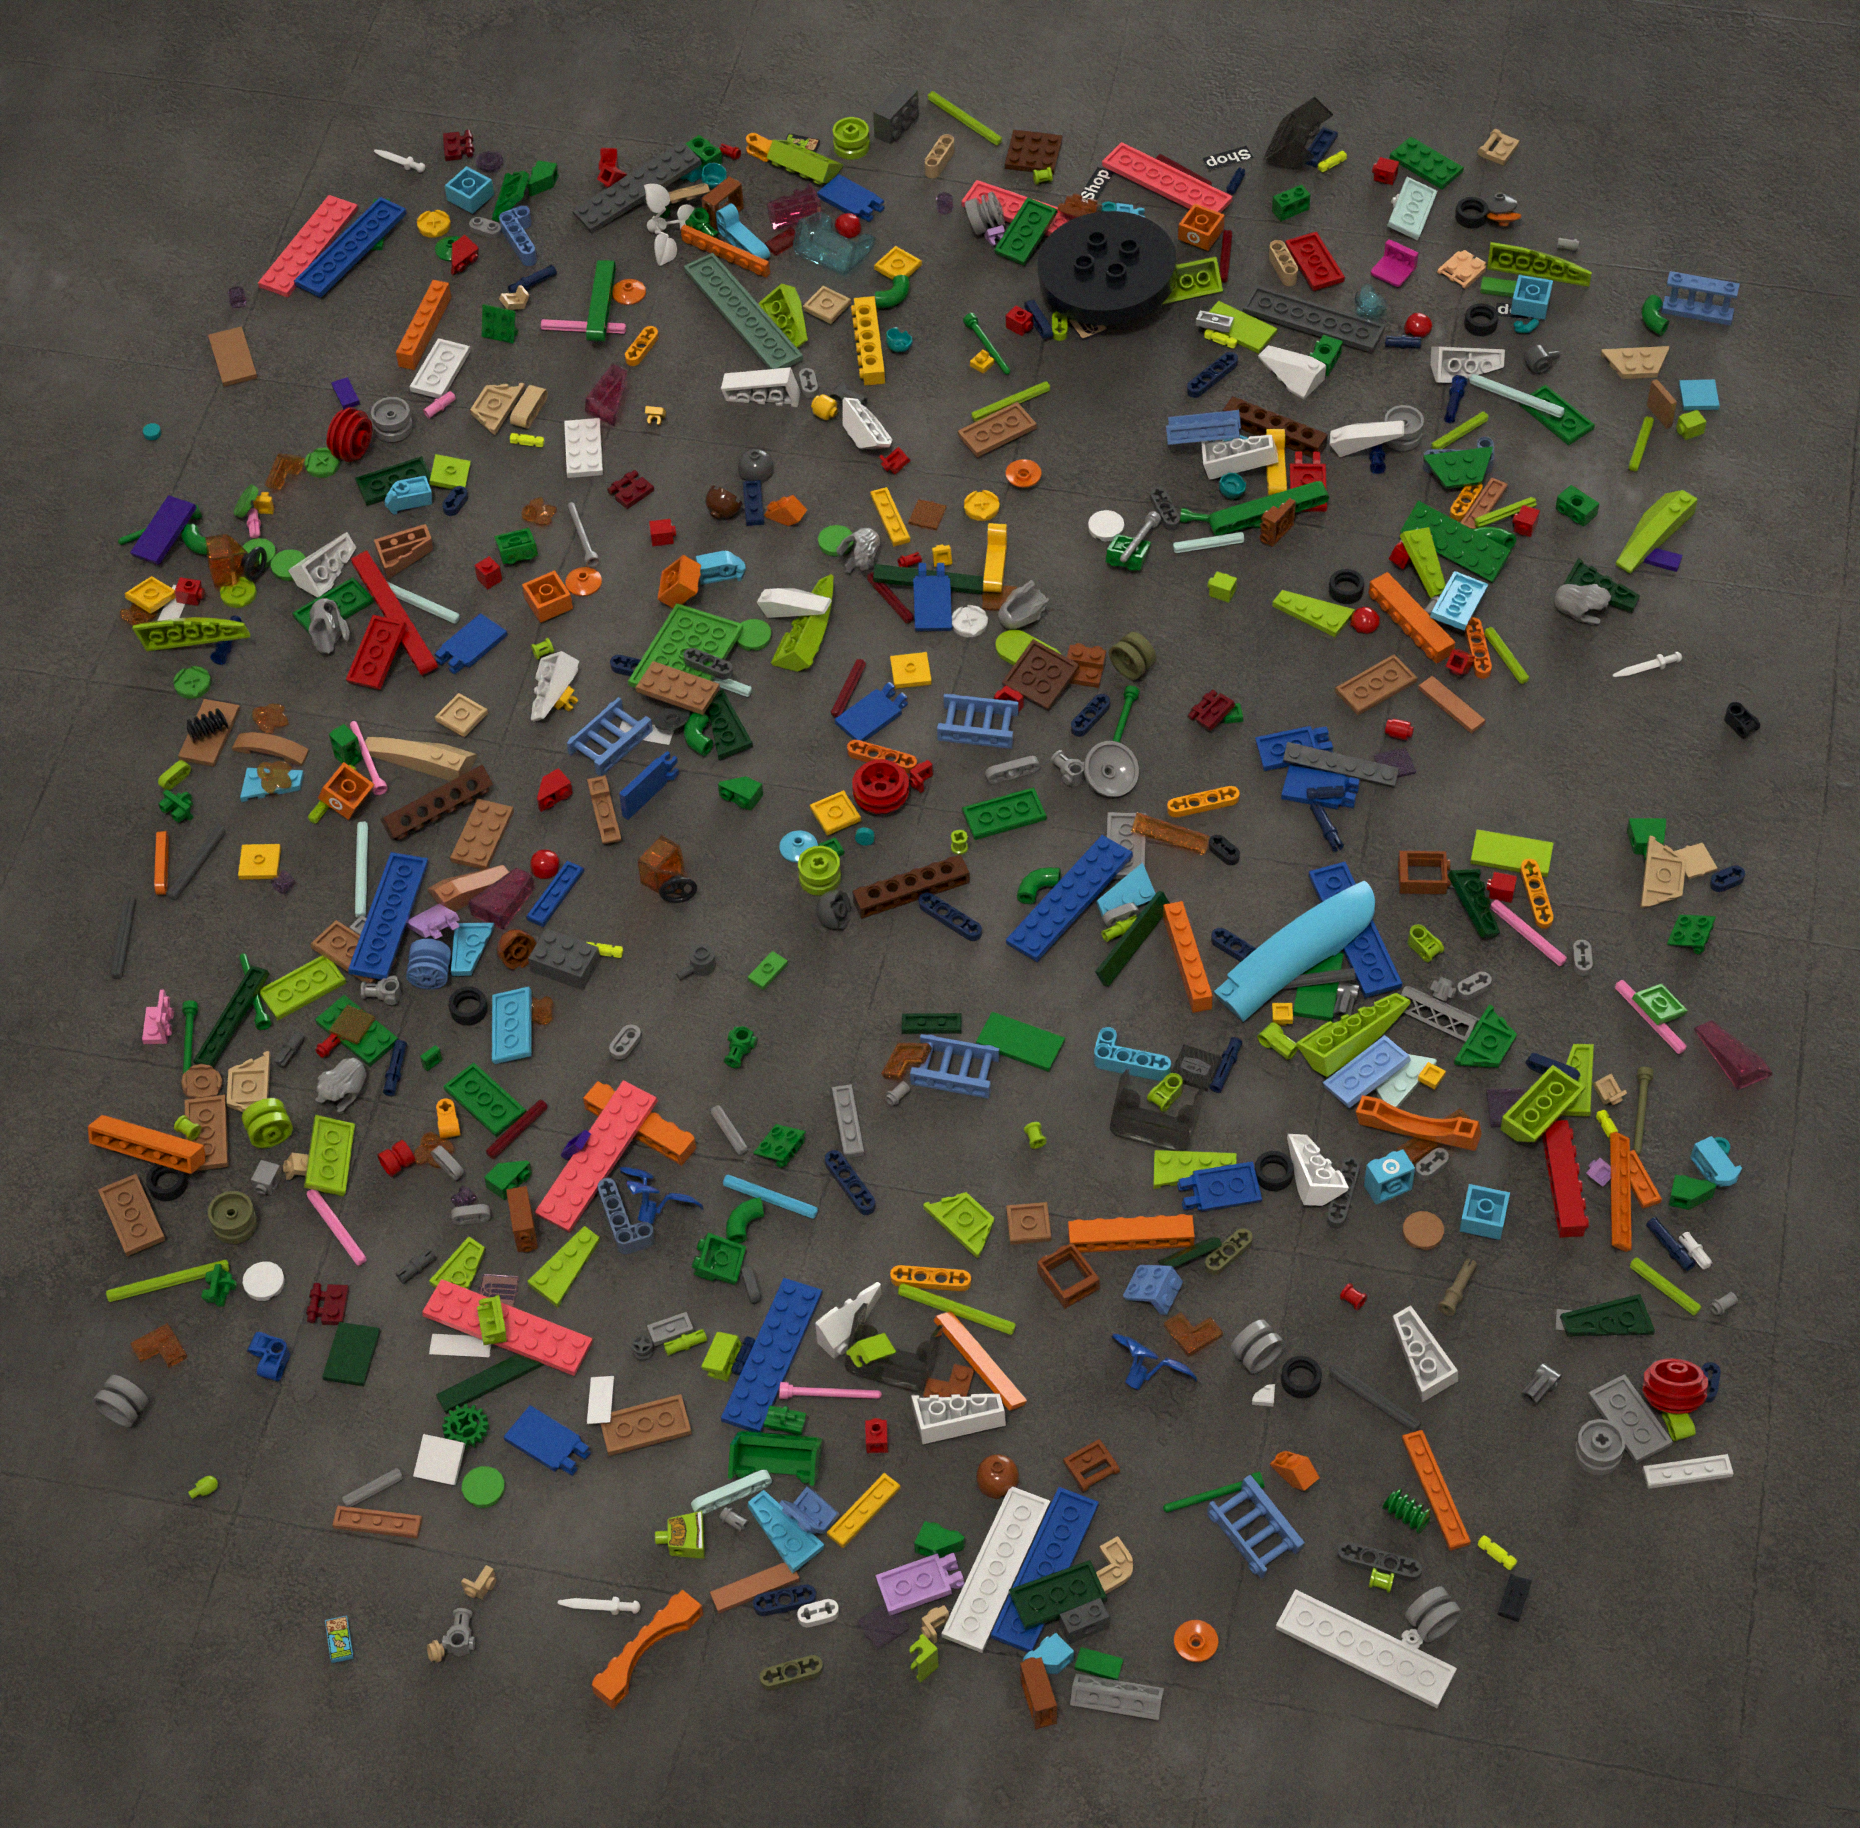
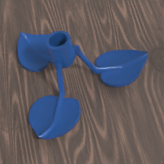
(648, 1208)
(1137, 1371)

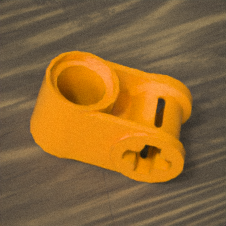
(758, 146)
(447, 1119)

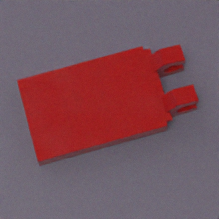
(1307, 473)

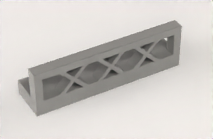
(1440, 1006)
(1116, 1696)

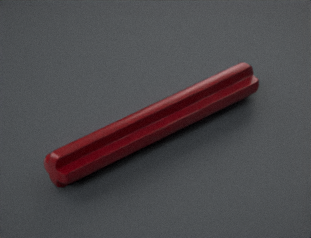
(1168, 161)
(1225, 255)
(891, 599)
(848, 688)
(516, 1129)

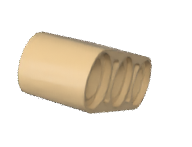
(939, 156)
(1283, 263)
(528, 406)

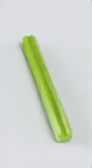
(1018, 397)

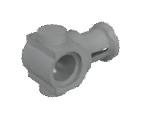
(1071, 769)
(383, 990)
(458, 1632)

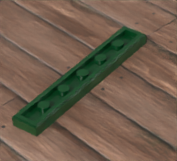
(904, 576)
(1132, 939)
(231, 1016)
(486, 1381)

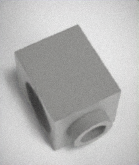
(266, 1178)

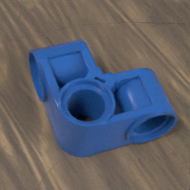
(272, 1363)

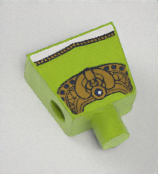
(684, 1536)

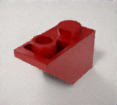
(462, 254)
(553, 789)

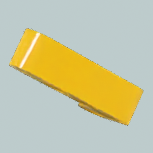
(1277, 471)
(995, 558)

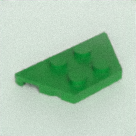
(510, 193)
(1460, 467)
(1487, 1042)

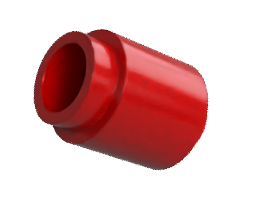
(1399, 729)

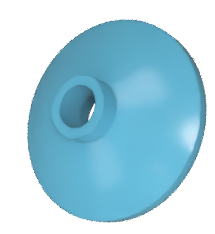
(796, 843)

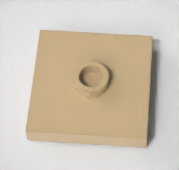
(826, 304)
(461, 715)

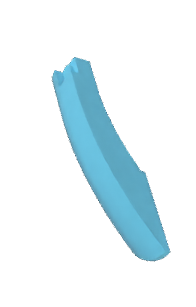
(1296, 949)

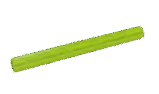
(965, 118)
(163, 1281)
(957, 1309)

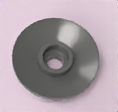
(1500, 203)
(671, 718)

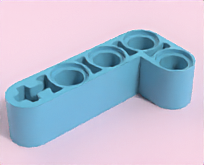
(737, 234)
(1155, 1066)

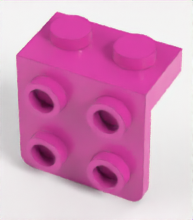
(1396, 264)

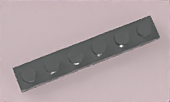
(1340, 764)

